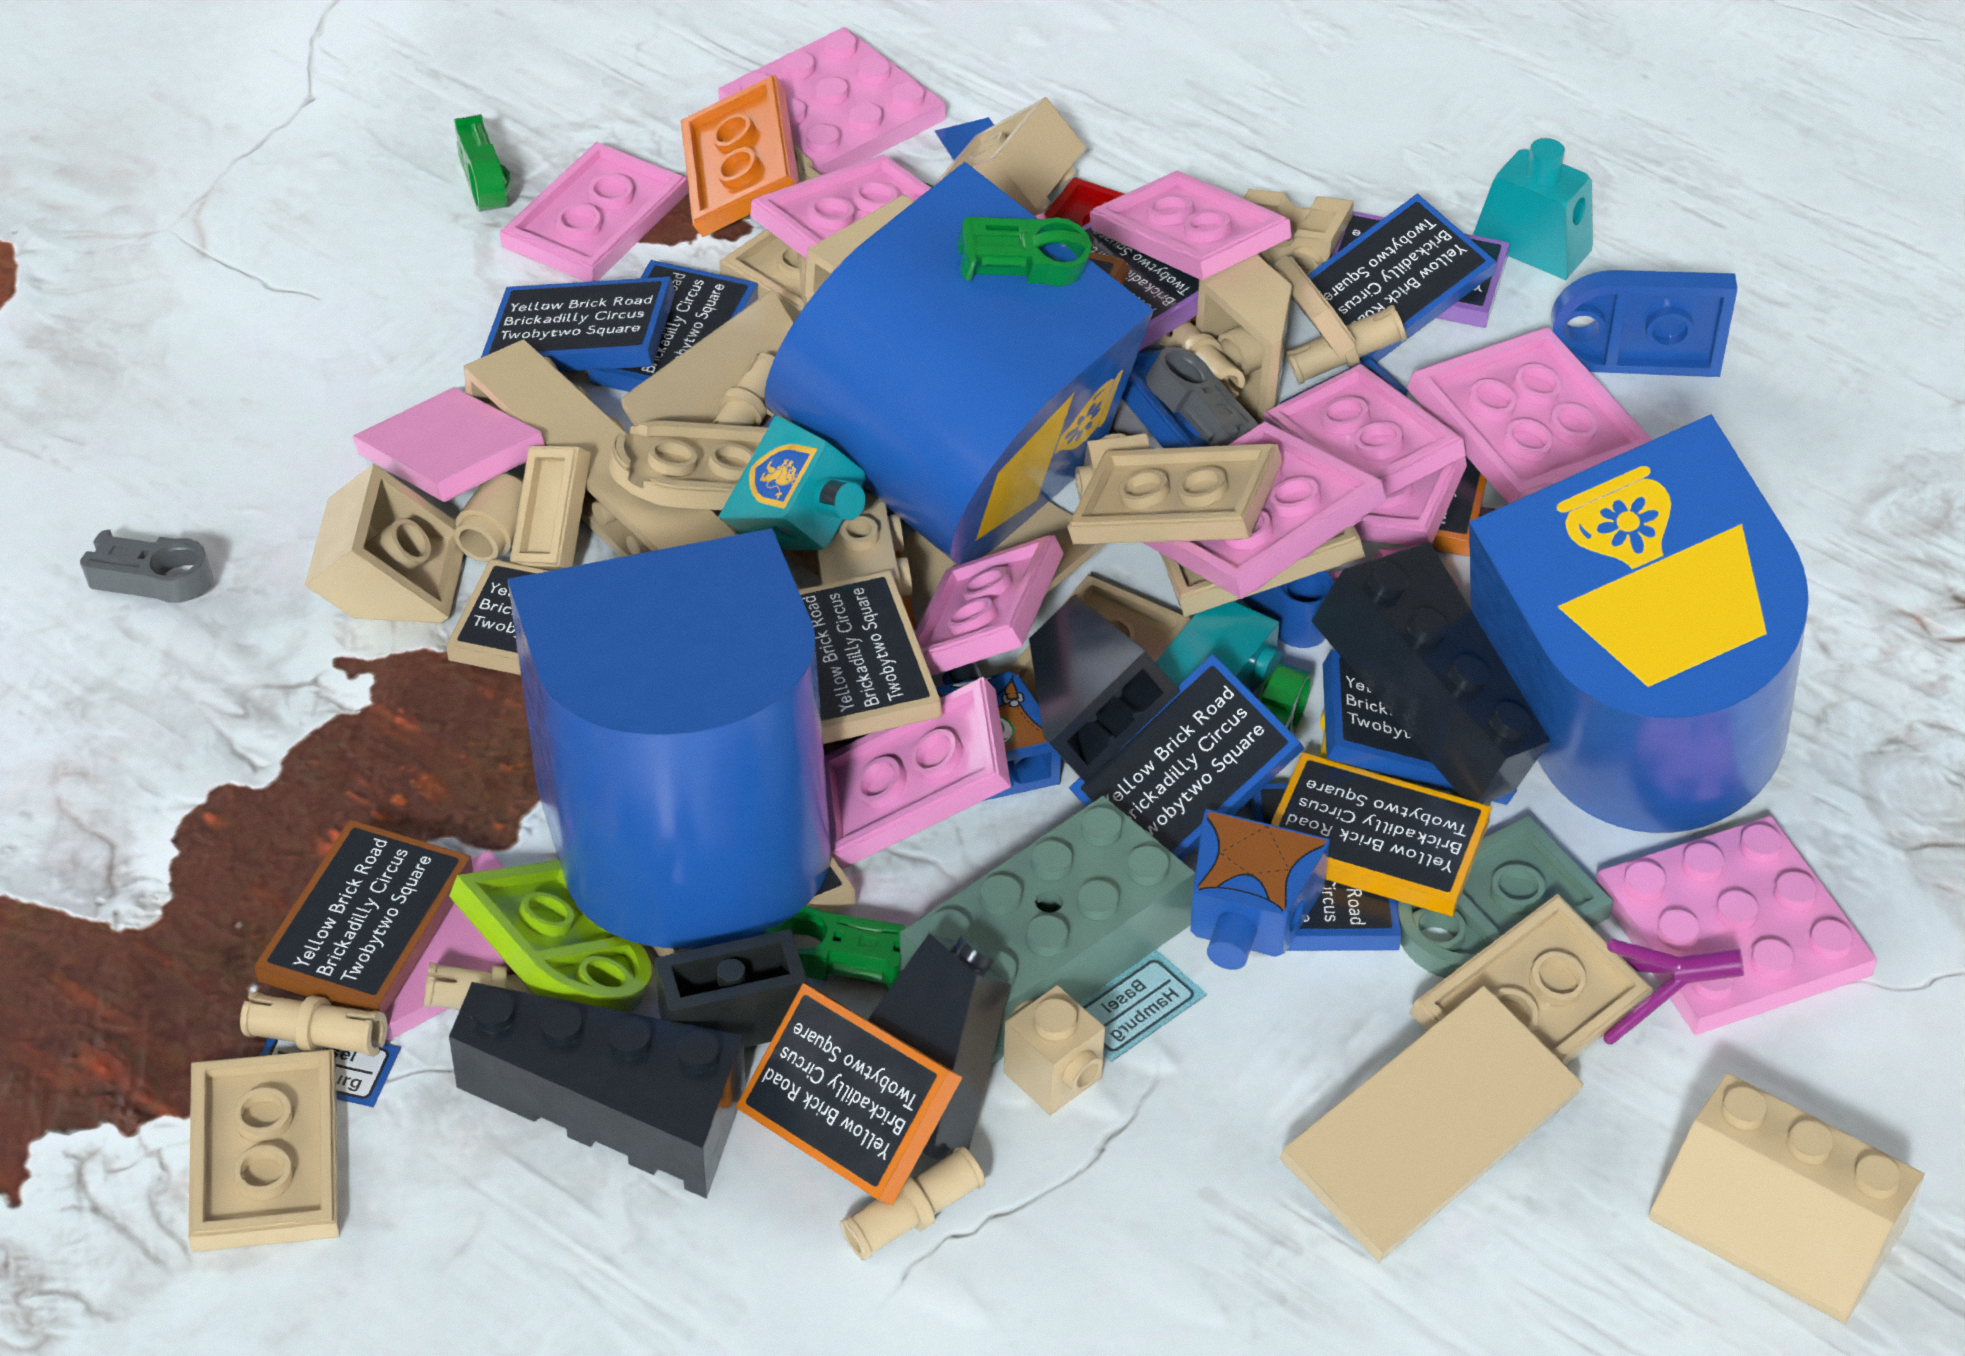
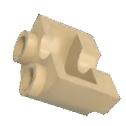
(1313, 229)

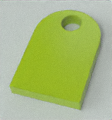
(549, 940)

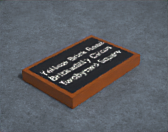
(363, 919)

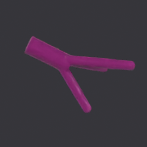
(1684, 970)

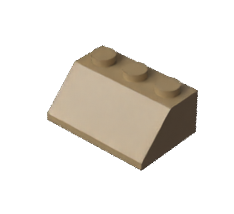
(1787, 1197)

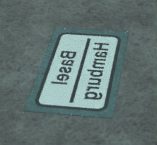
(1140, 1002)

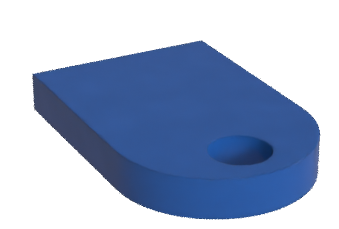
(1648, 321)

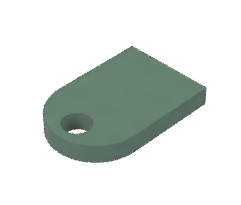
(1508, 881)

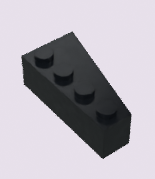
(1433, 670)
(605, 1076)

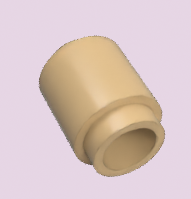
(489, 518)

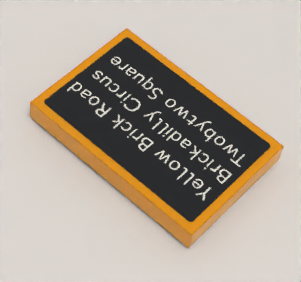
(1386, 832)

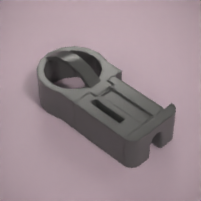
(1194, 391)
(141, 566)

